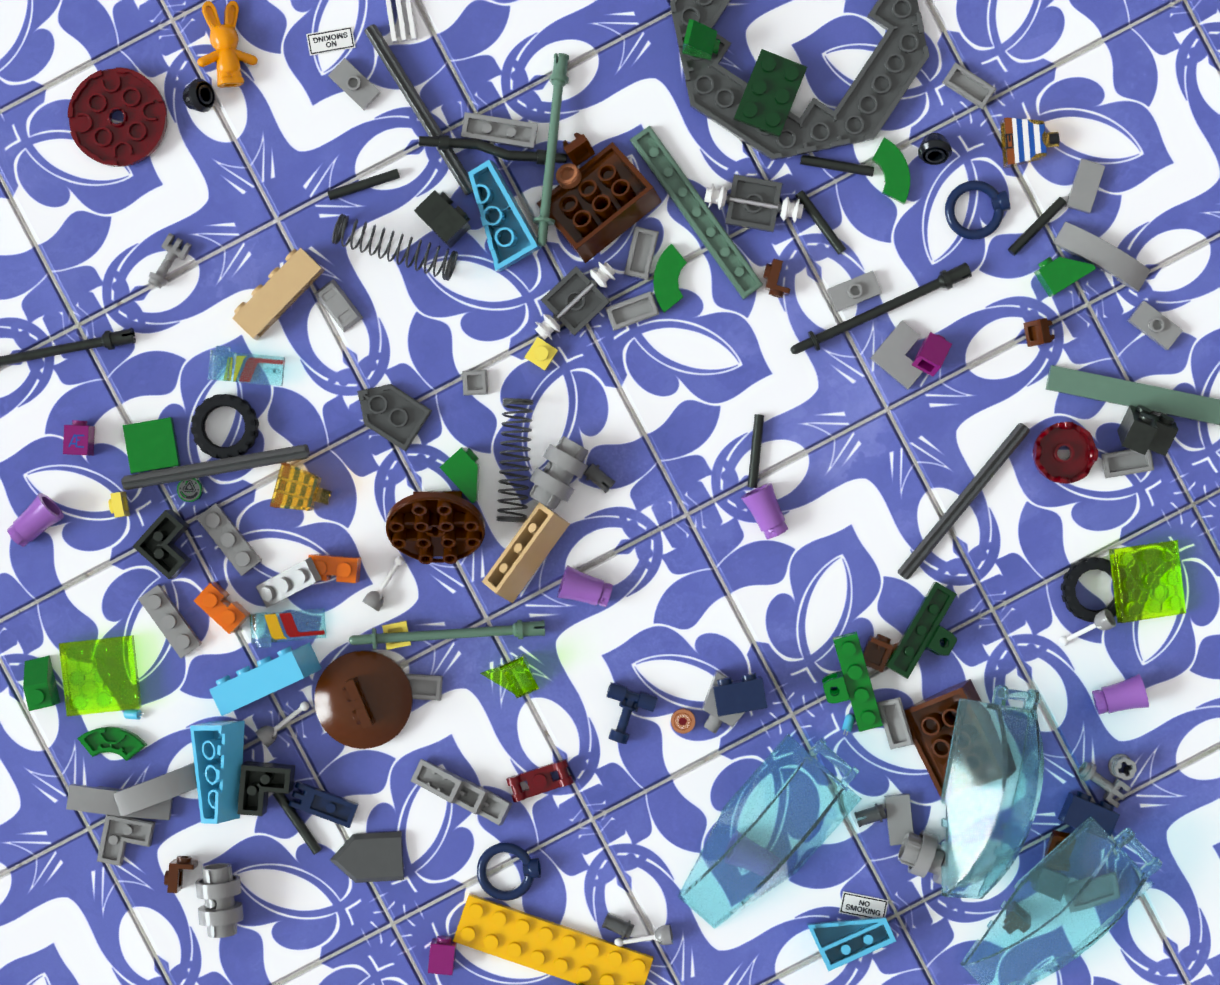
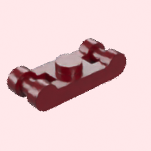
(539, 780)

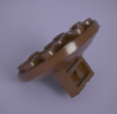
(435, 526)
(363, 699)

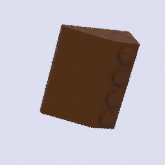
(602, 204)
(933, 726)

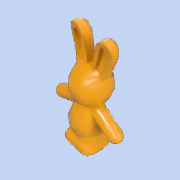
(225, 41)

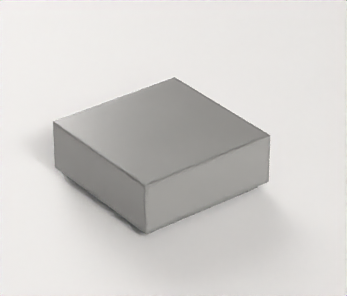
(475, 382)

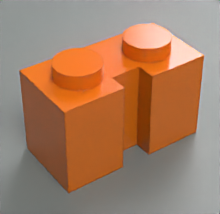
(344, 567)
(226, 614)

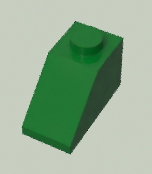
(700, 40)
(1061, 273)
(464, 472)
(40, 684)

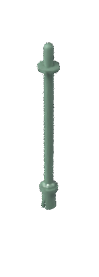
(558, 80)
(518, 629)

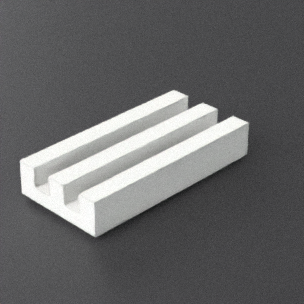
(403, 37)

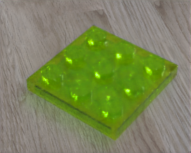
(1147, 581)
(100, 675)

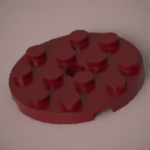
(92, 112)

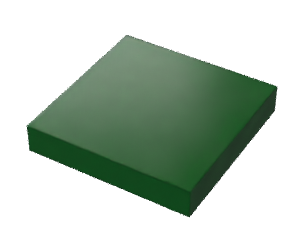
(151, 445)

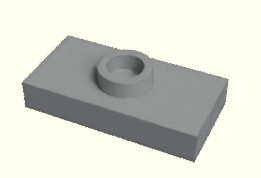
(354, 84)
(854, 291)
(1155, 325)

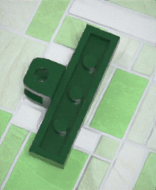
(924, 632)

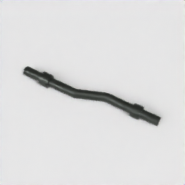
(443, 142)

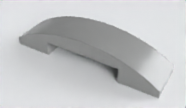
(1102, 255)
(156, 790)

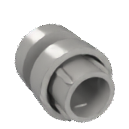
(554, 481)
(923, 855)
(220, 909)

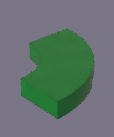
(895, 171)
(666, 278)
(112, 740)

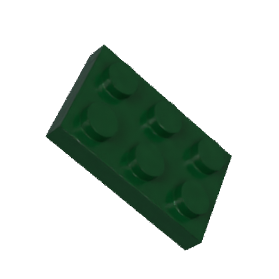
(770, 93)

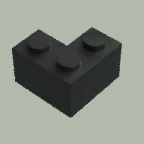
(442, 218)
(1146, 431)
(159, 547)
(258, 780)

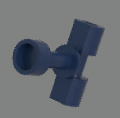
(630, 702)

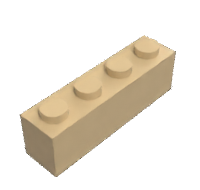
(278, 293)
(525, 552)

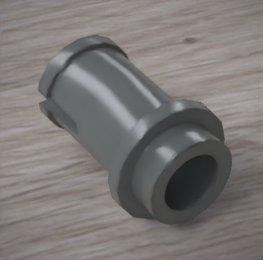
(599, 477)
(872, 815)
(618, 925)

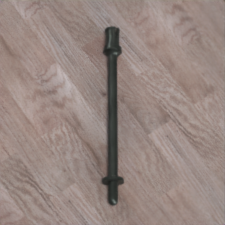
(945, 280)
(108, 340)

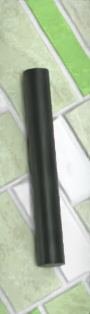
(837, 165)
(363, 184)
(820, 222)
(1037, 226)
(755, 451)
(297, 822)

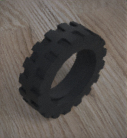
(201, 415)
(1070, 581)

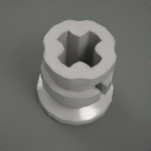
(1115, 764)

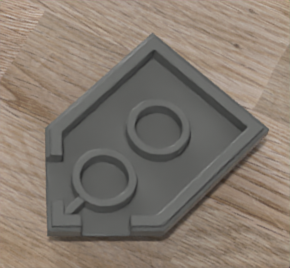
(393, 414)
(372, 857)

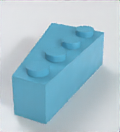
(505, 225)
(264, 679)
(218, 768)

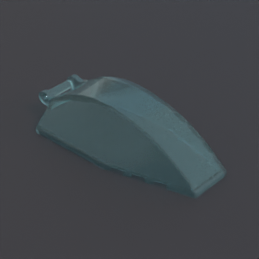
(990, 790)
(769, 829)
(1062, 907)

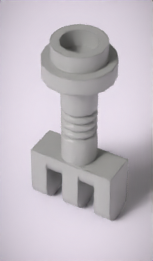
(157, 279)
(1088, 771)

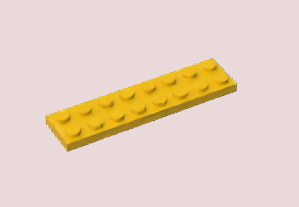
(548, 946)

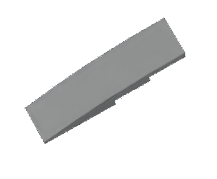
(461, 792)
(102, 801)

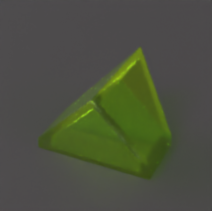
(514, 676)

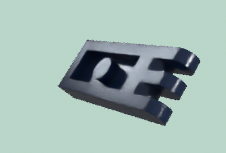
(324, 804)

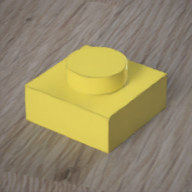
(541, 353)
(119, 505)
(394, 628)

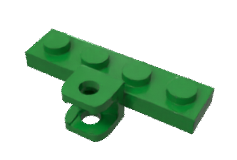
(853, 683)

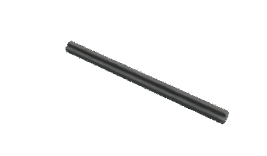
(417, 105)
(215, 467)
(963, 501)

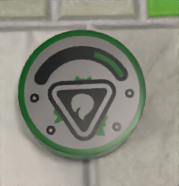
(190, 490)

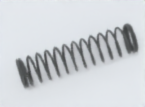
(338, 234)
(506, 401)

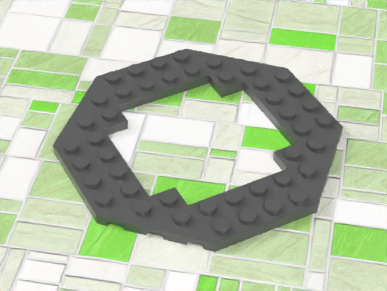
(858, 115)

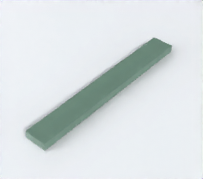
(696, 212)
(1132, 393)

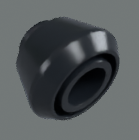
(199, 95)
(934, 149)

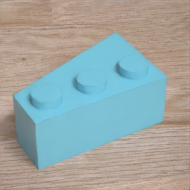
(850, 939)

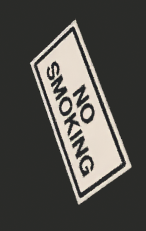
(330, 40)
(862, 905)

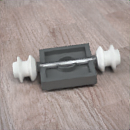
(753, 203)
(575, 300)

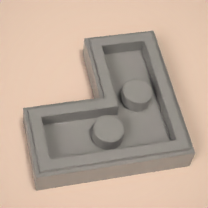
(892, 355)
(119, 832)

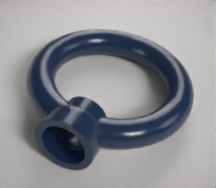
(999, 202)
(531, 870)

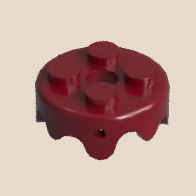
(1082, 452)

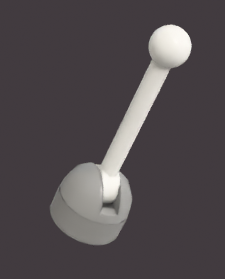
(374, 598)
(1103, 620)
(269, 734)
(662, 935)

